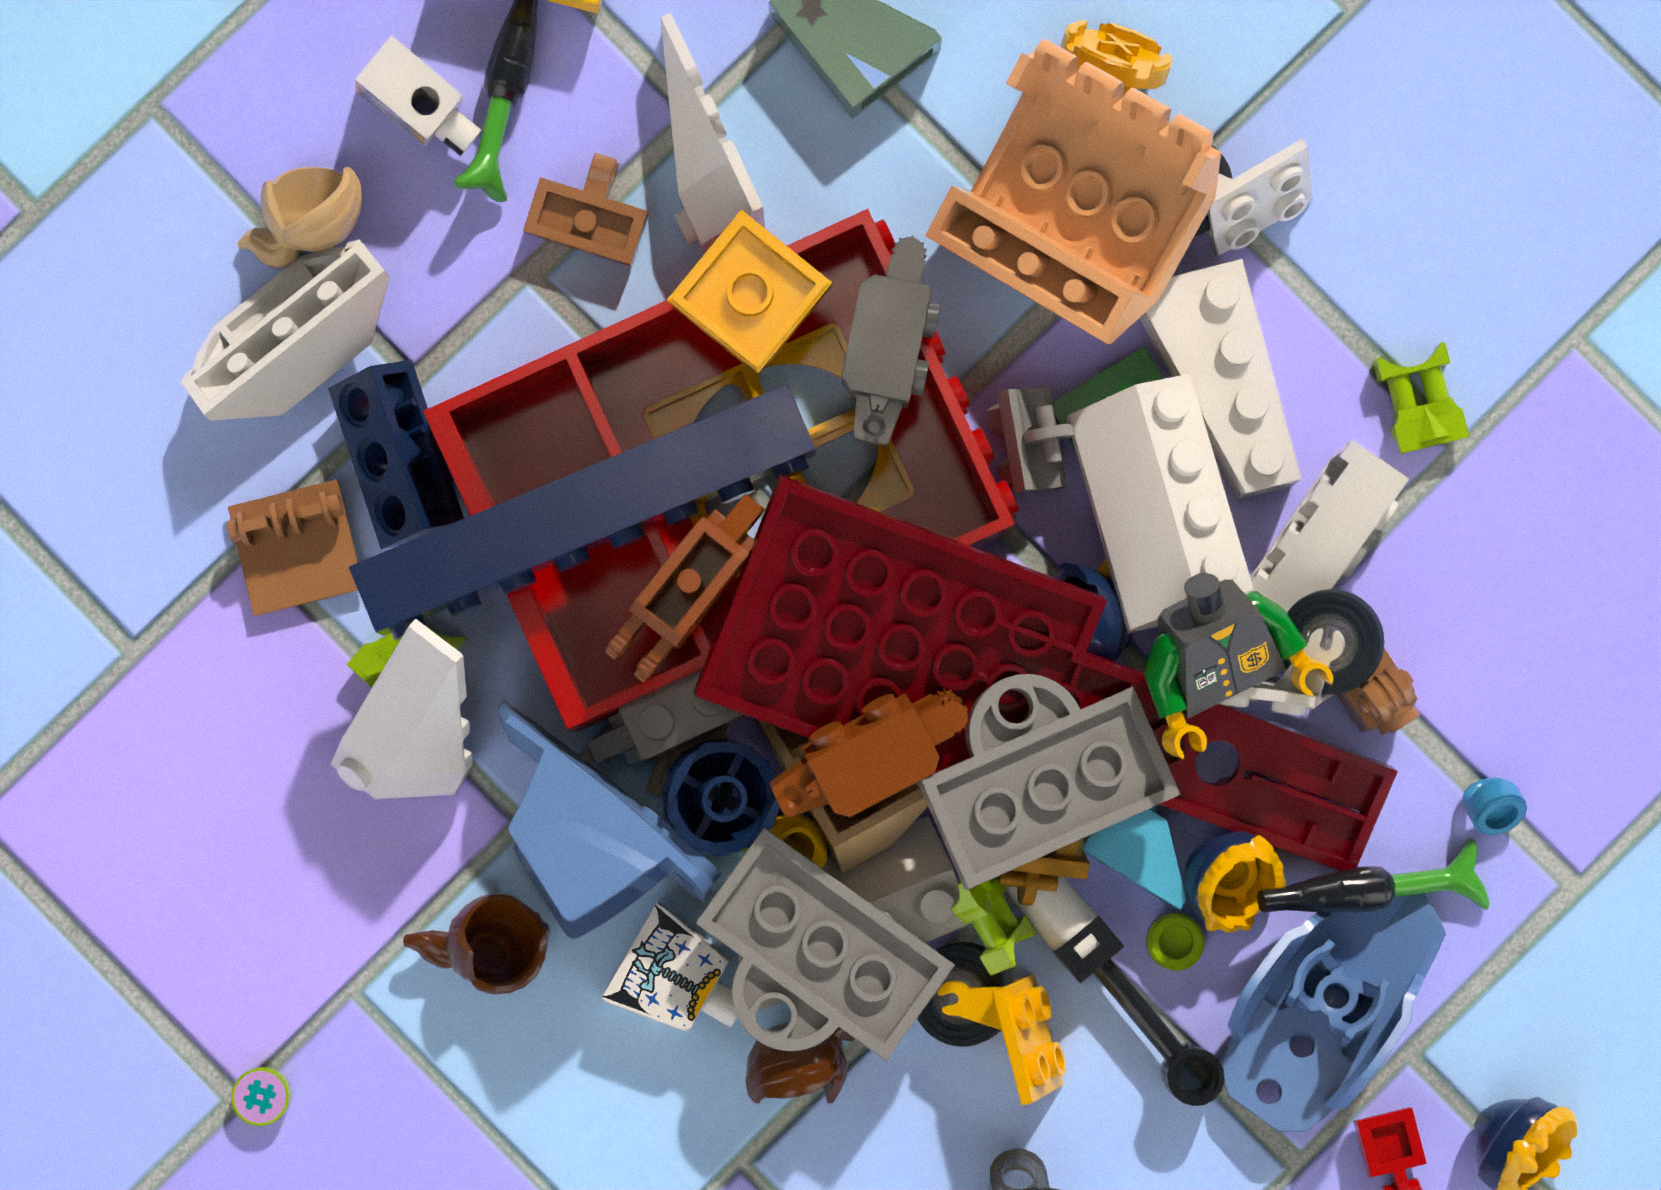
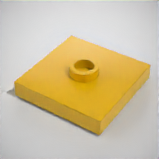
(749, 292)

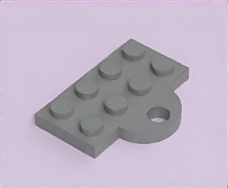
(1044, 778)
(818, 952)

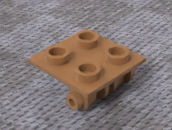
(294, 547)

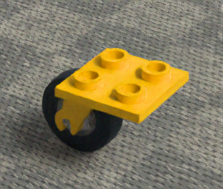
(978, 1005)

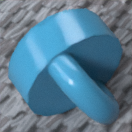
(1494, 805)

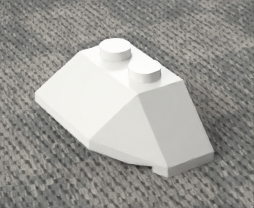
(289, 335)

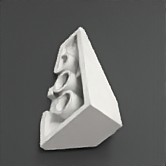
(708, 167)
(410, 724)

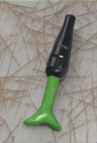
(505, 85)
(1374, 887)

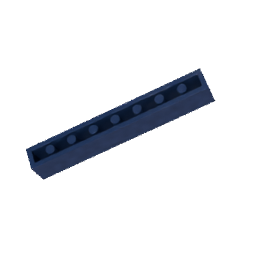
(584, 511)

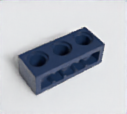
(395, 453)

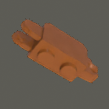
(689, 583)
(870, 755)

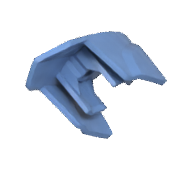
(588, 838)
(1343, 987)

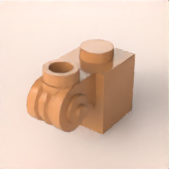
(1383, 700)

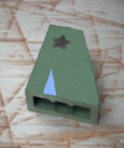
(856, 45)

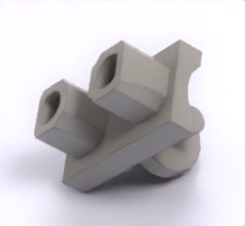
(1031, 439)

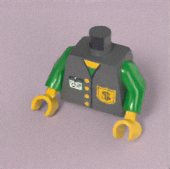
(1216, 649)

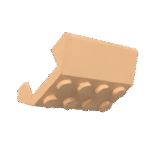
(1084, 195)

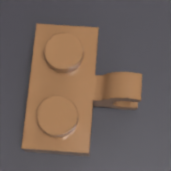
(586, 216)

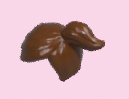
(490, 943)
(797, 1073)

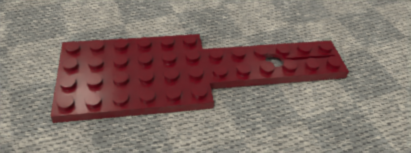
(871, 607)

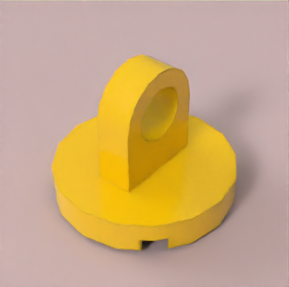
(1120, 53)

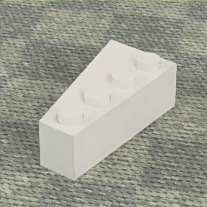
(1213, 333)
(1330, 526)

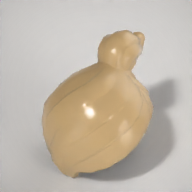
(304, 212)

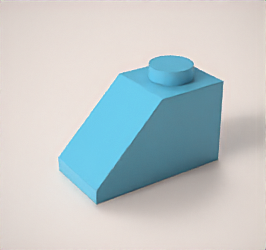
(1142, 853)

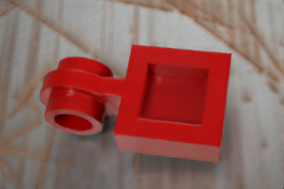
(1391, 1145)

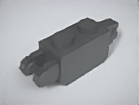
(886, 342)
(661, 724)

